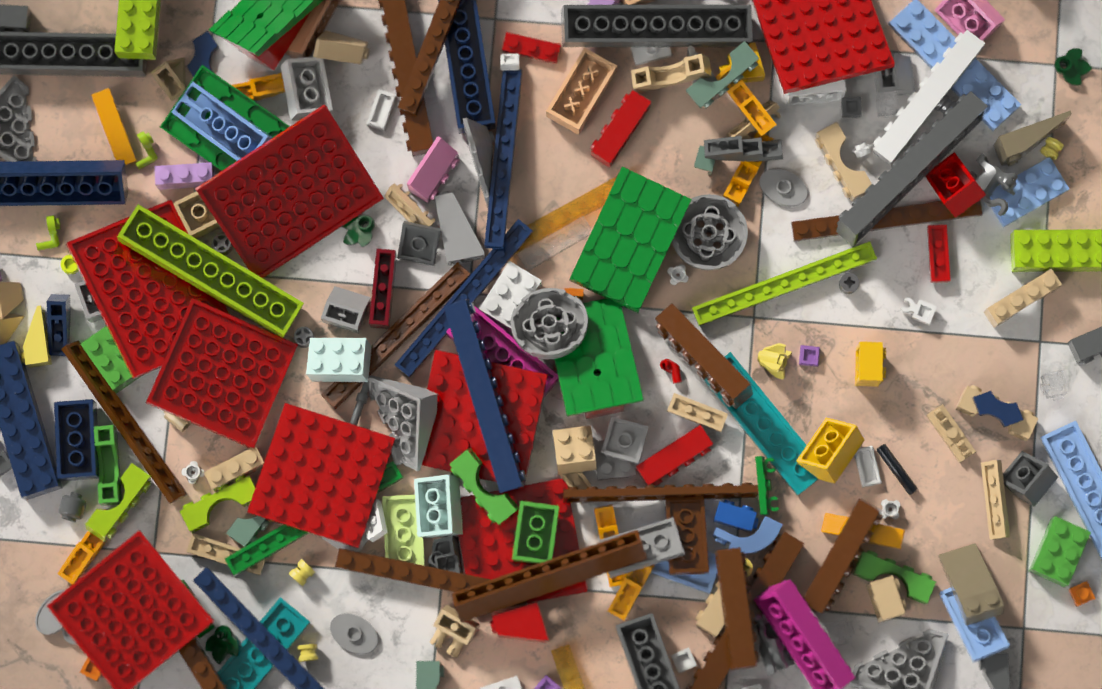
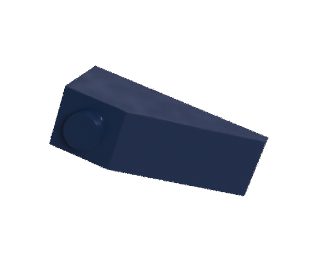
(58, 323)

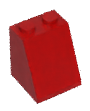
(520, 624)

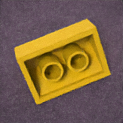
(831, 449)

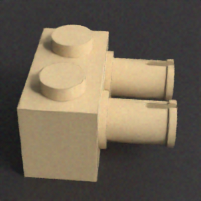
(450, 624)

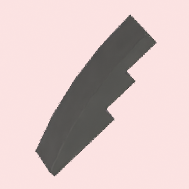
(743, 150)

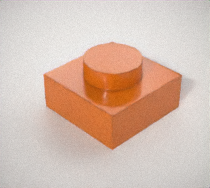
(575, 292)
(1081, 593)
(89, 670)

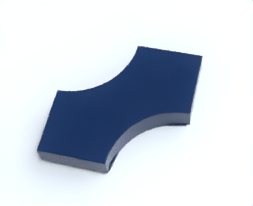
(204, 48)
(1005, 412)

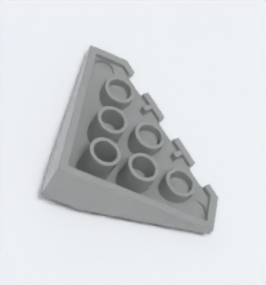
(15, 133)
(481, 150)
(409, 414)
(908, 667)

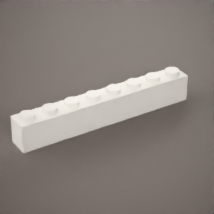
(928, 97)

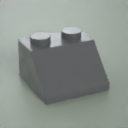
(1029, 478)

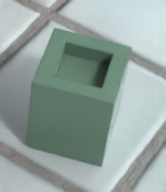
(704, 163)

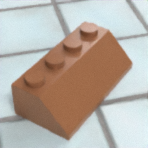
(314, 26)

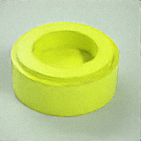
(68, 265)

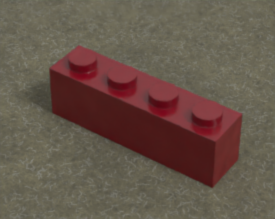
(382, 288)

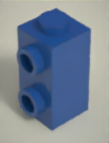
(736, 517)

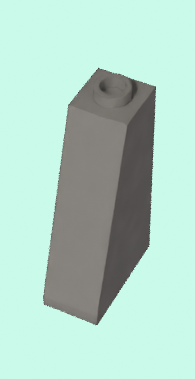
(457, 235)

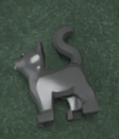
(991, 179)
(771, 647)

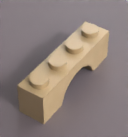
(687, 70)
(854, 182)
(1022, 298)
(1020, 430)

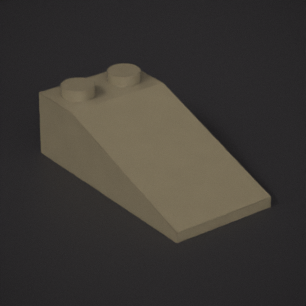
(1016, 144)
(971, 584)

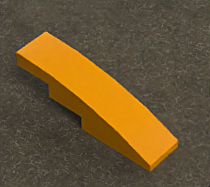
(262, 87)
(748, 104)
(113, 126)
(743, 177)
(606, 528)
(882, 536)
(81, 557)
(629, 592)

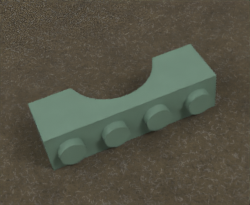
(704, 91)
(246, 530)

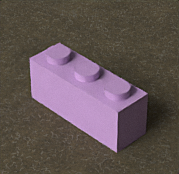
(183, 175)

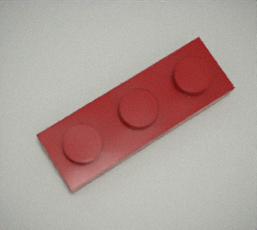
(531, 47)
(938, 253)

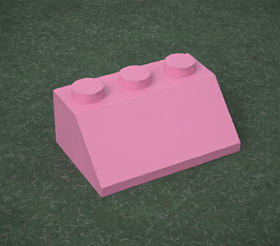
(970, 15)
(433, 170)

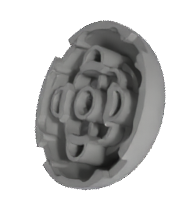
(733, 237)
(547, 305)

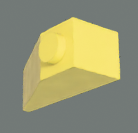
(36, 342)

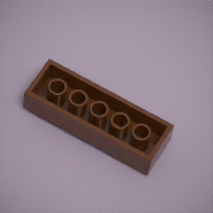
(703, 356)
(842, 555)
(735, 609)

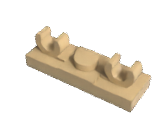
(746, 127)
(406, 206)
(697, 412)
(951, 433)

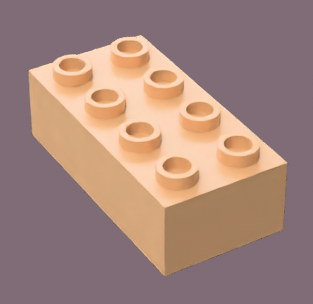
(581, 91)

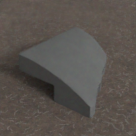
(446, 554)

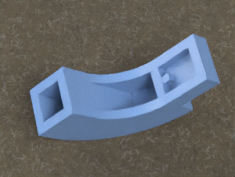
(755, 543)

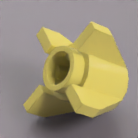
(774, 359)

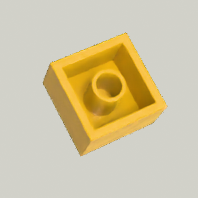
(869, 364)

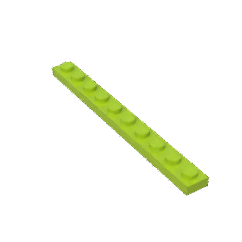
(784, 283)

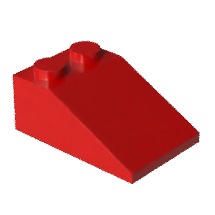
(955, 185)

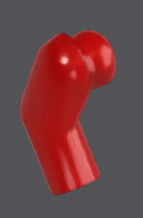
(672, 368)

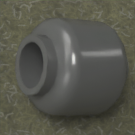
(72, 507)

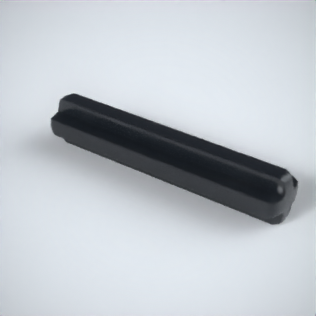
(897, 469)

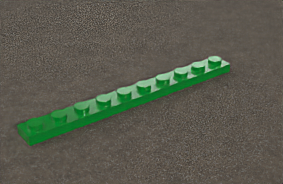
(286, 535)

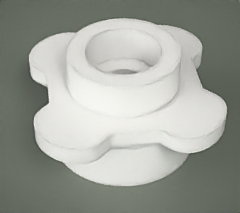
(862, 149)
(676, 279)
(193, 467)
(890, 504)

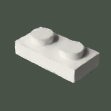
(376, 523)

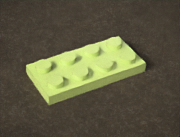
(401, 524)

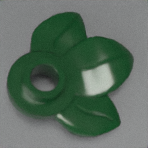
(1074, 66)
(358, 233)
(222, 646)

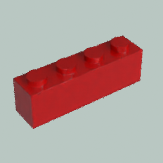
(620, 128)
(674, 456)

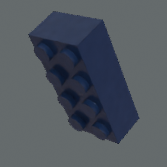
(75, 440)

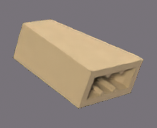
(341, 48)

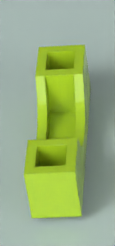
(198, 514)
(104, 522)

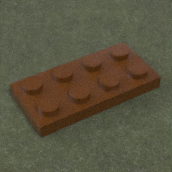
(691, 527)

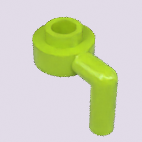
(146, 141)
(53, 227)

